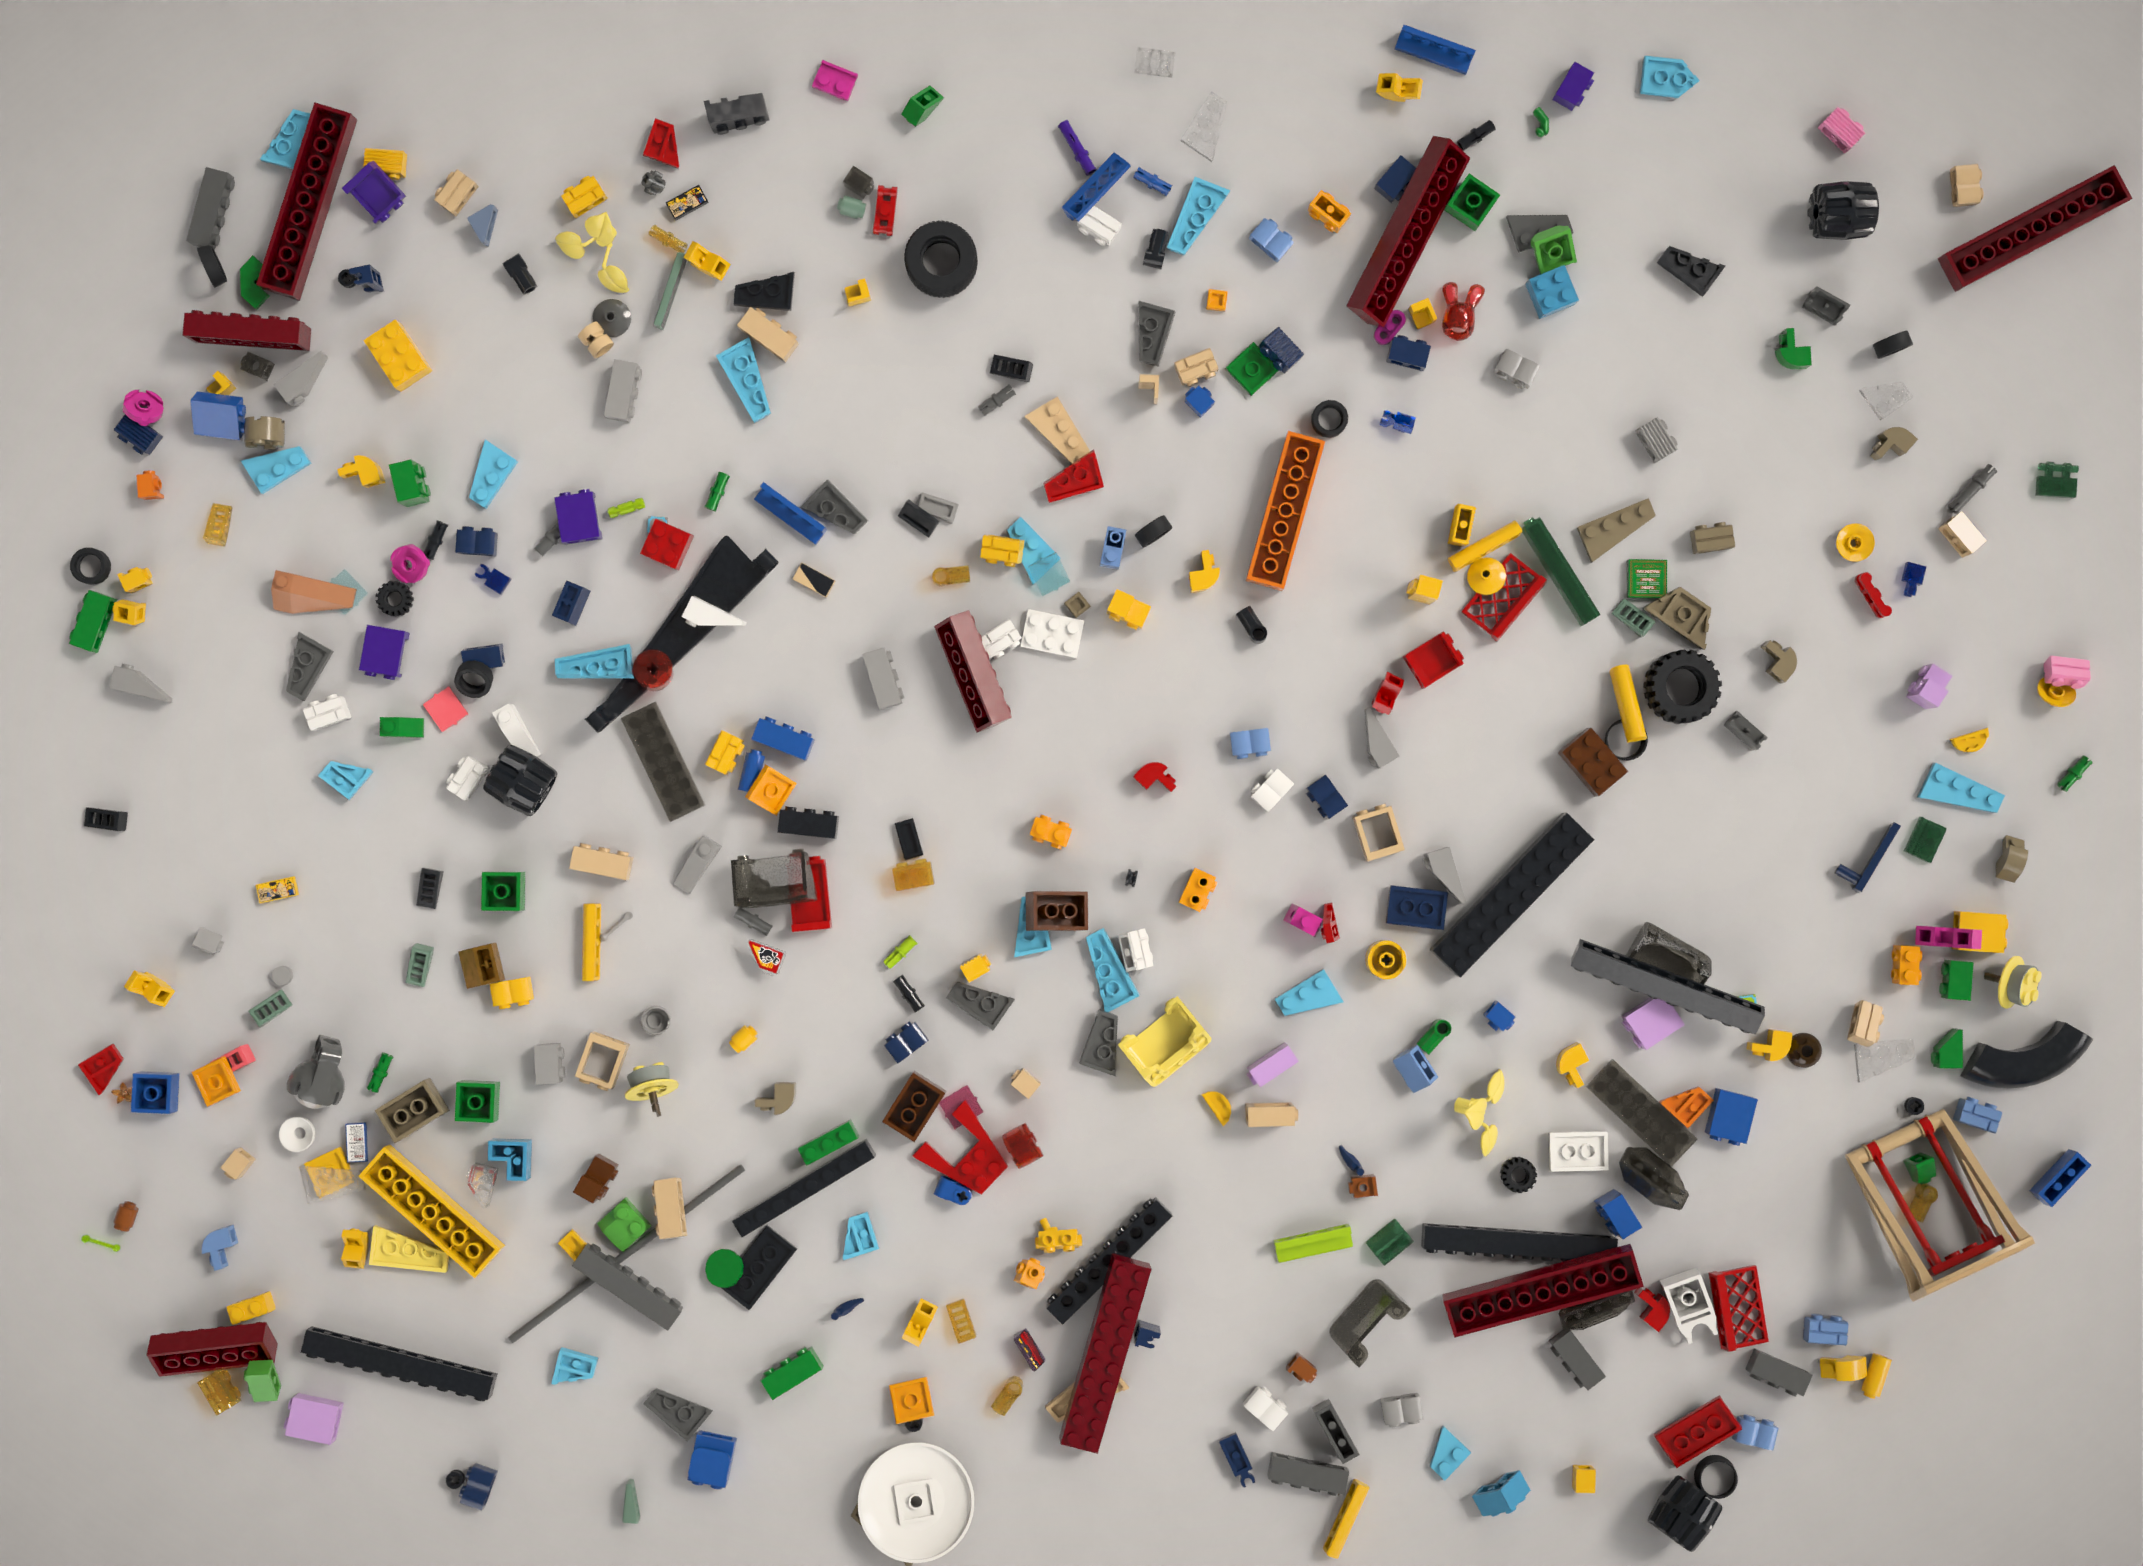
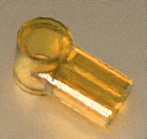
(954, 575)
(1920, 1204)
(1007, 1396)

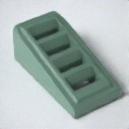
(1637, 612)
(423, 949)
(268, 1018)
(631, 1508)

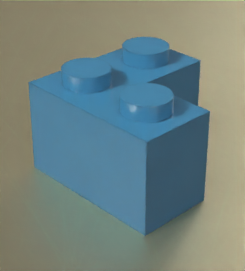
(516, 1153)
(1502, 1495)

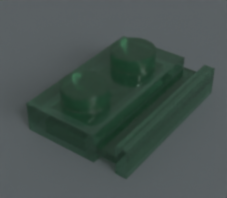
(1925, 839)

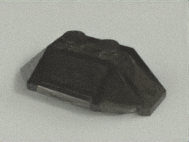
(1653, 1178)
(1596, 1311)

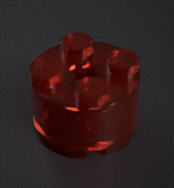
(645, 662)
(1022, 1145)

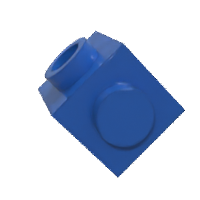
(1199, 400)
(1499, 1017)

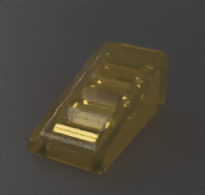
(223, 532)
(961, 1338)

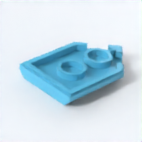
(1666, 77)

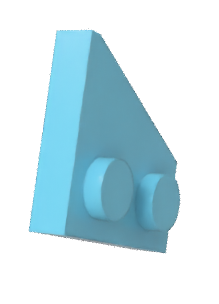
(345, 778)
(573, 1366)

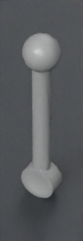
(628, 915)

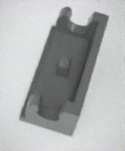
(1825, 305)
(1745, 731)

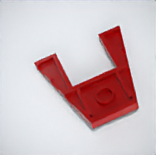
(979, 1166)

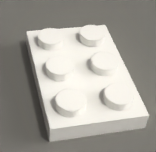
(1052, 633)
(1578, 1151)

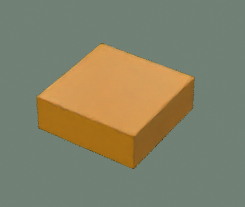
(1216, 300)

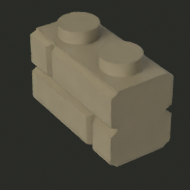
(1712, 539)

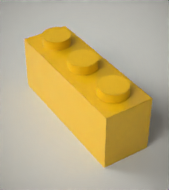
(1424, 589)

